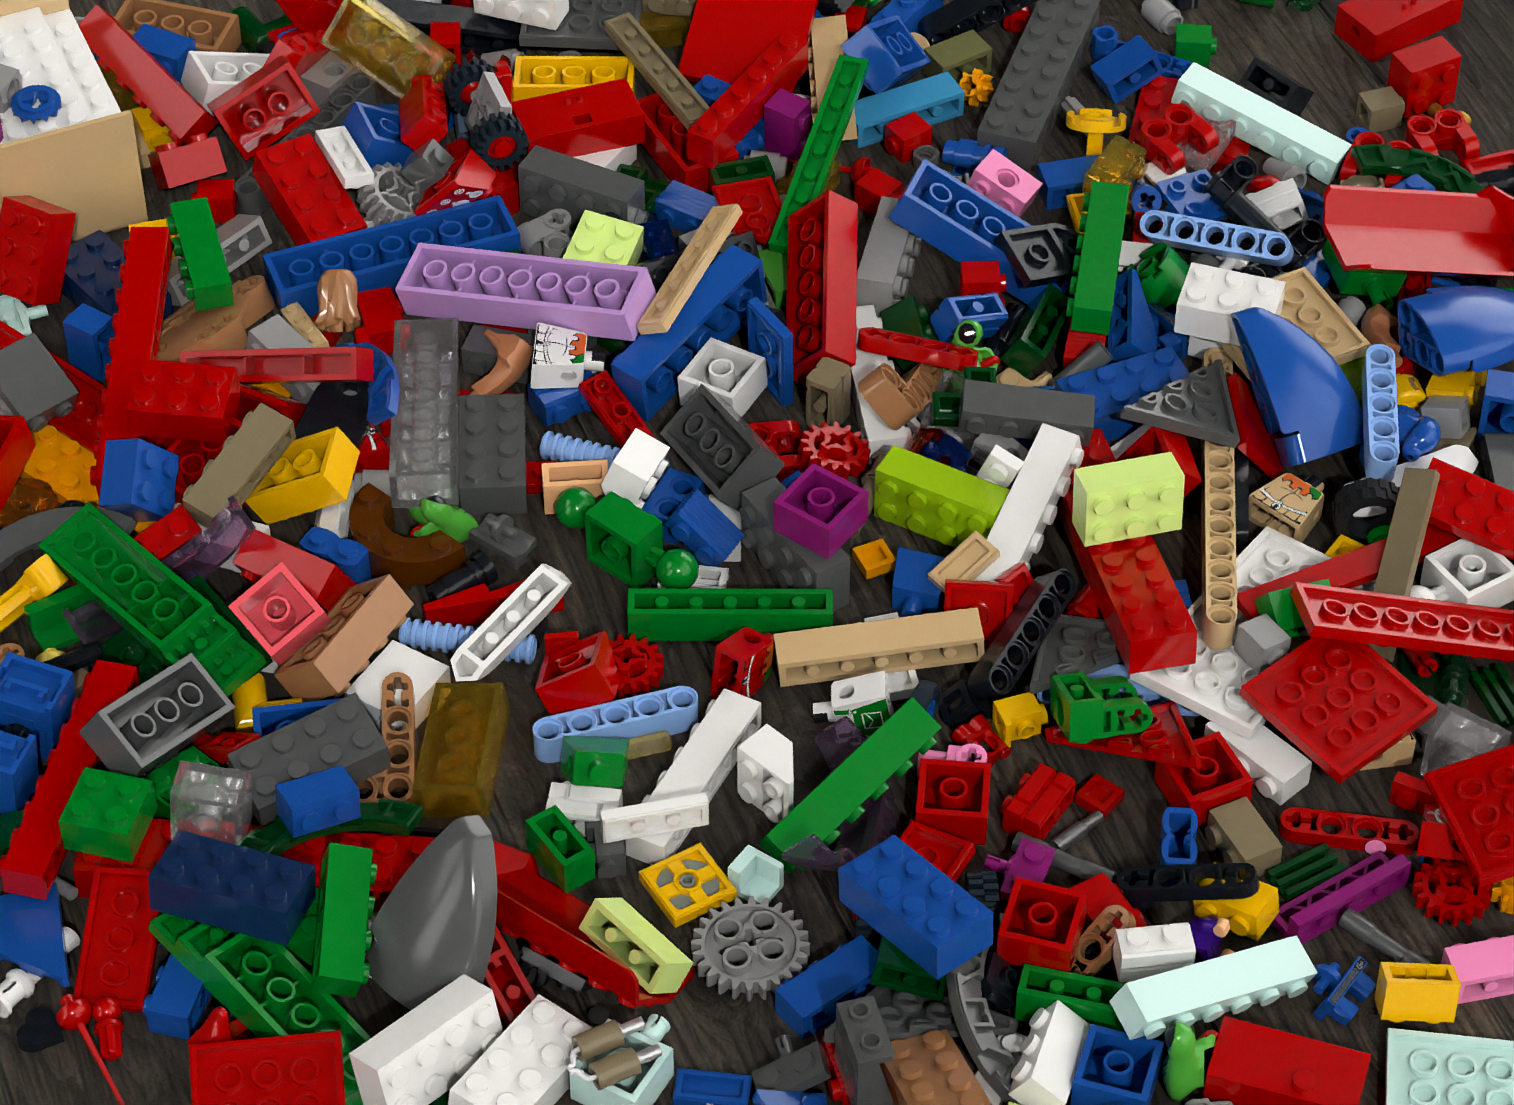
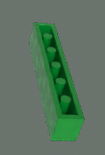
(1099, 257)
(719, 613)
(855, 781)

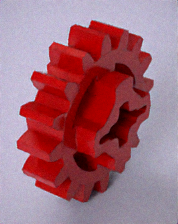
(835, 449)
(637, 665)
(1450, 892)

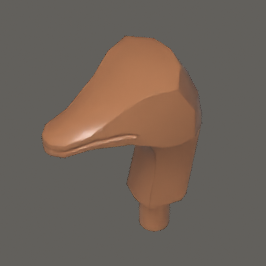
(1381, 327)
(512, 361)

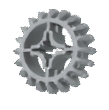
(395, 200)

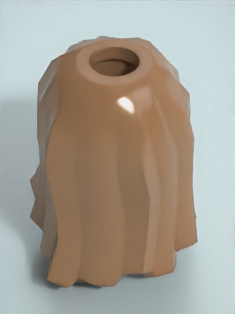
(337, 301)

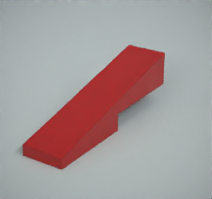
(472, 605)

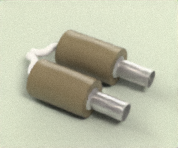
(615, 1066)

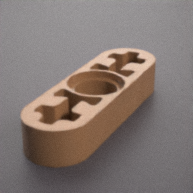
(1104, 924)

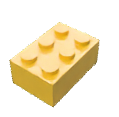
(306, 477)

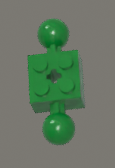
(625, 540)

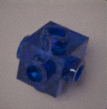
(947, 446)

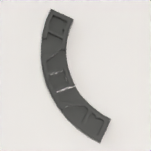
(32, 530)
(977, 1025)

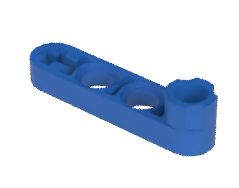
(1106, 41)

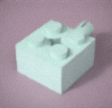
(638, 1089)

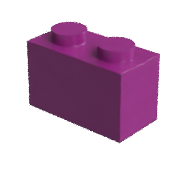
(787, 124)

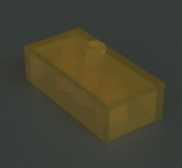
(385, 46)
(462, 749)

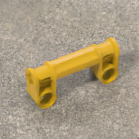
(36, 583)

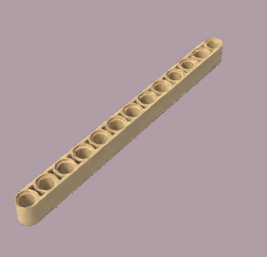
(1218, 533)

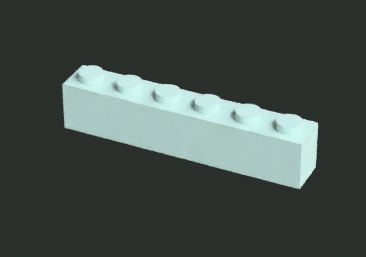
(1263, 123)
(1213, 987)

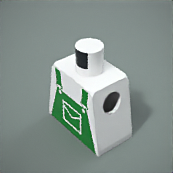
(861, 698)

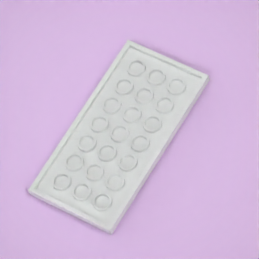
(1215, 680)

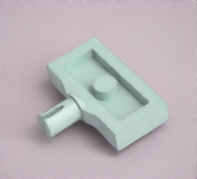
(18, 316)

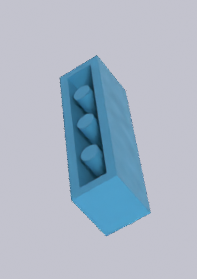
(932, 98)

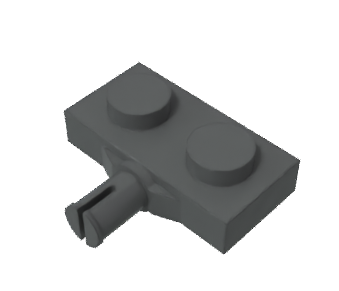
(793, 1069)

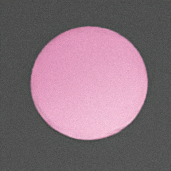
(1375, 846)

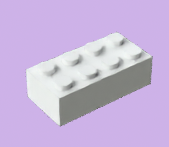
(428, 1046)
(525, 1061)

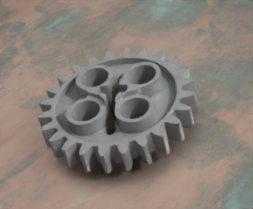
(749, 947)

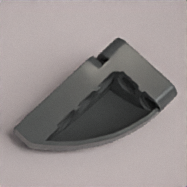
(438, 916)

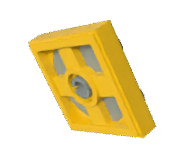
(687, 885)

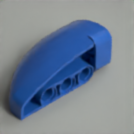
(1458, 327)
(1297, 388)

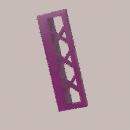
(1357, 894)

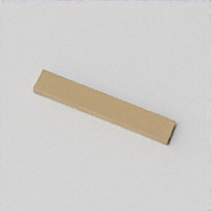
(689, 269)

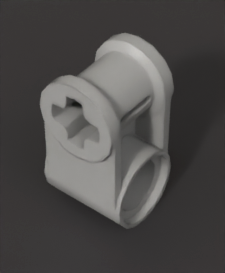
(534, 231)

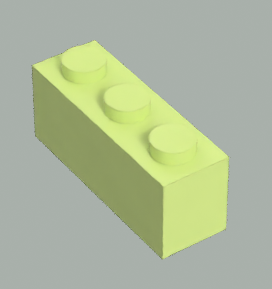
(636, 944)

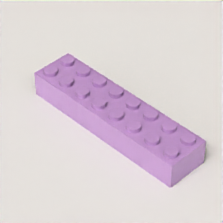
(525, 290)

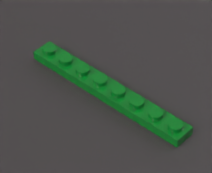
(822, 143)

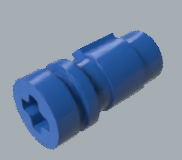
(968, 153)
(1151, 197)

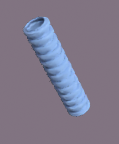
(576, 450)
(451, 638)

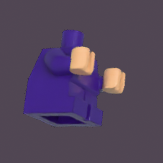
(1207, 936)

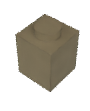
(1380, 109)

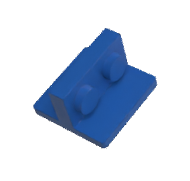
(1185, 196)

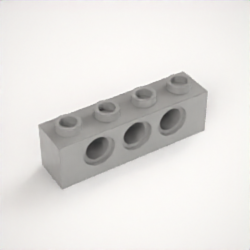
(327, 76)

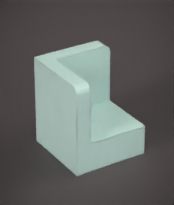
(756, 875)

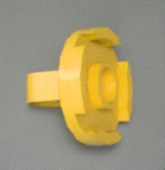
(1095, 123)

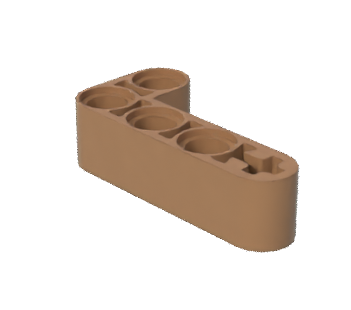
(899, 398)
(397, 741)

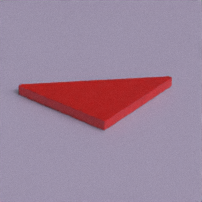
(1163, 741)

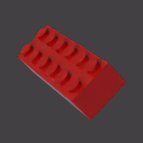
(822, 282)

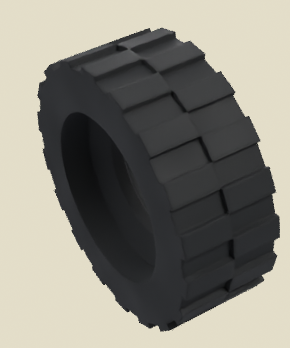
(1358, 496)

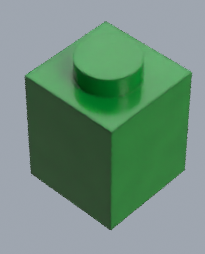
(1195, 43)

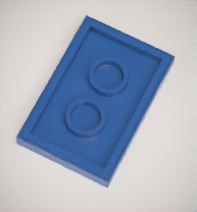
(774, 341)

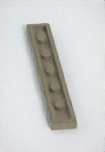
(656, 68)
(1406, 538)

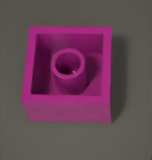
(820, 510)

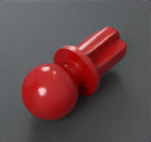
(106, 1013)

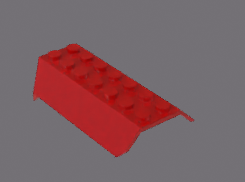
(1421, 231)
(550, 921)

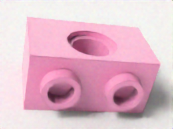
(1005, 183)

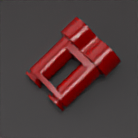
(980, 730)

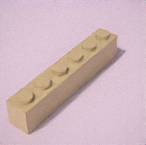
(823, 51)
(879, 646)

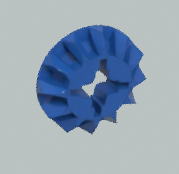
(26, 98)

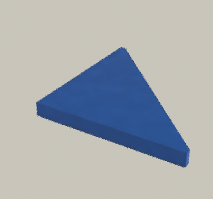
(34, 935)

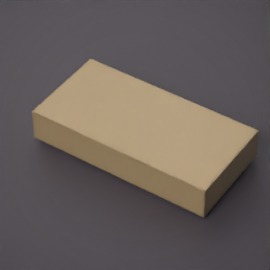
(965, 562)

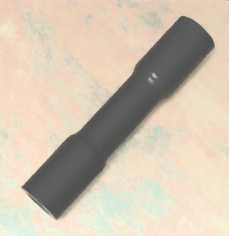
(1064, 861)
(1370, 934)

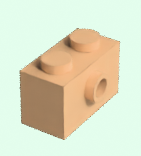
(564, 475)

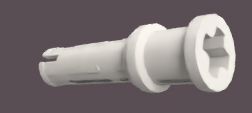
(21, 984)

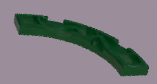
(1438, 171)
(385, 816)

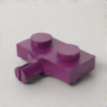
(1029, 862)

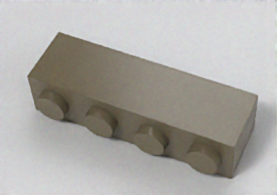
(240, 464)

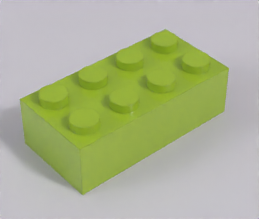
(935, 498)

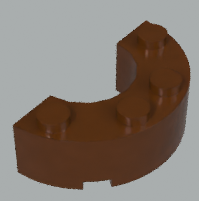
(404, 558)

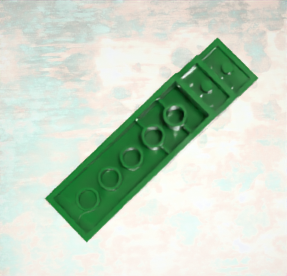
(149, 598)
(260, 985)

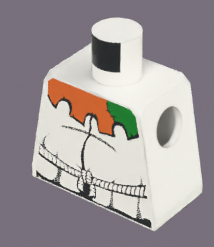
(562, 358)

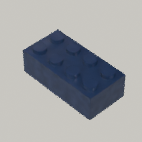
(94, 274)
(232, 887)

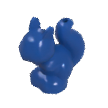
(1416, 434)

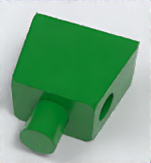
(595, 761)

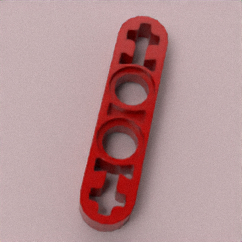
(916, 348)
(1349, 826)

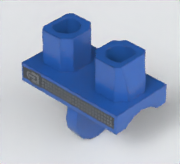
(1164, 327)
(1335, 1002)

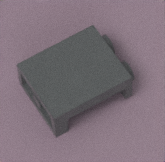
(34, 383)
(860, 1049)

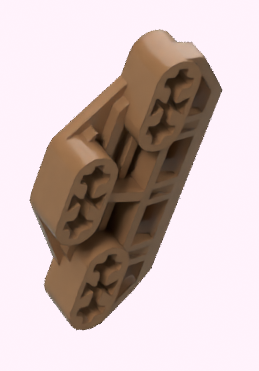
(216, 327)

